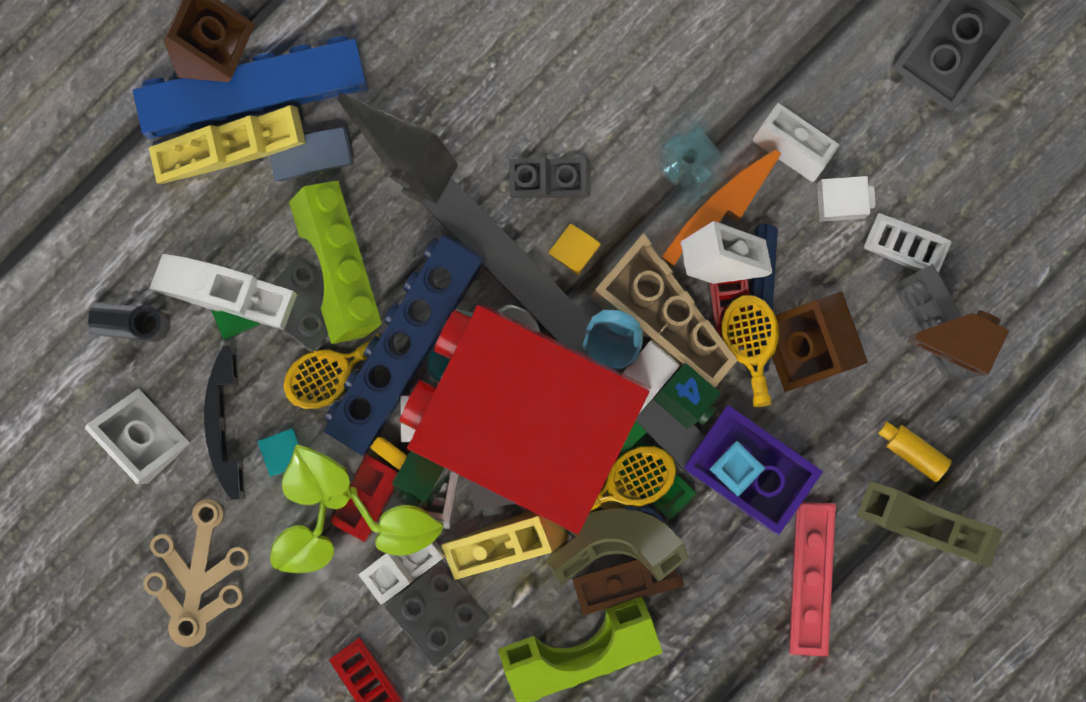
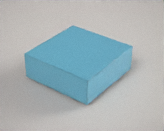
(737, 468)

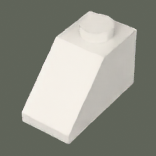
(725, 254)

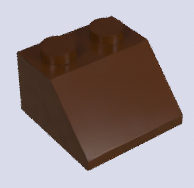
(816, 342)

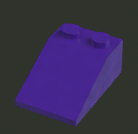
(777, 489)

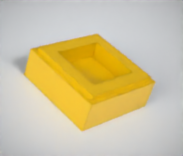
(389, 452)

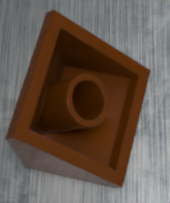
(207, 40)

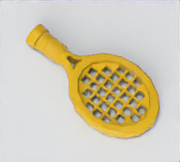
(331, 356)
(758, 380)
(614, 476)

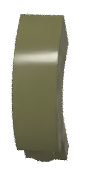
(929, 524)
(619, 533)

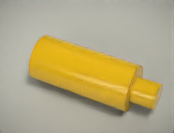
(915, 451)

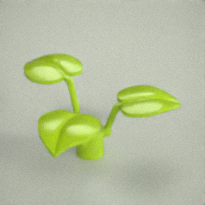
(318, 478)

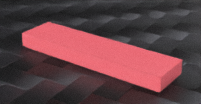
(812, 579)

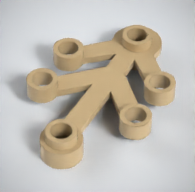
(195, 579)

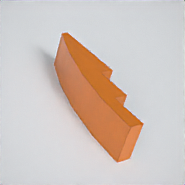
(729, 201)

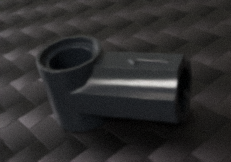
(126, 321)

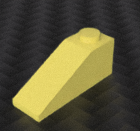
(503, 544)

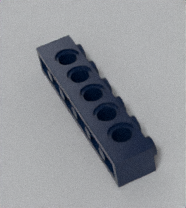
(361, 432)

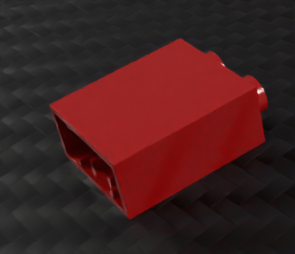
(523, 415)

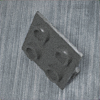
(306, 318)
(436, 613)

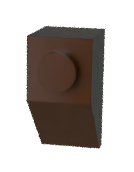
(965, 341)

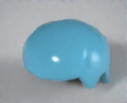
(613, 339)

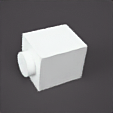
(844, 198)

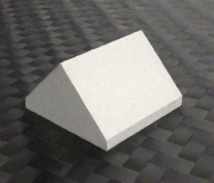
(138, 437)

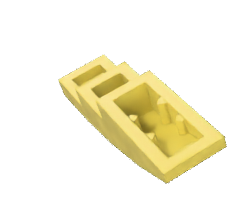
(226, 145)

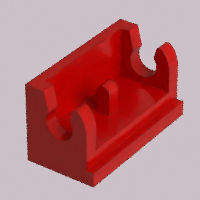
(374, 490)

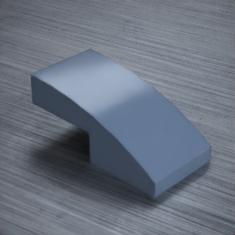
(320, 154)

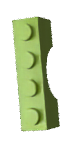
(348, 297)
(541, 670)

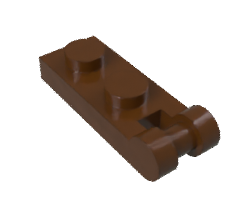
(620, 584)

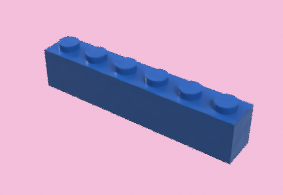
(255, 88)

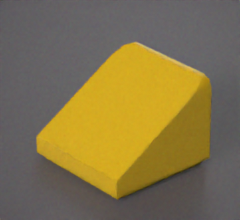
(574, 249)

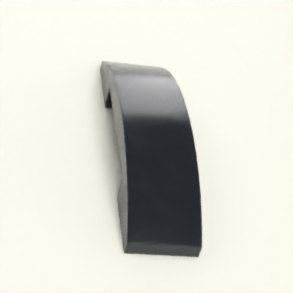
(222, 374)

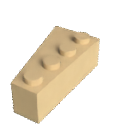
(667, 314)

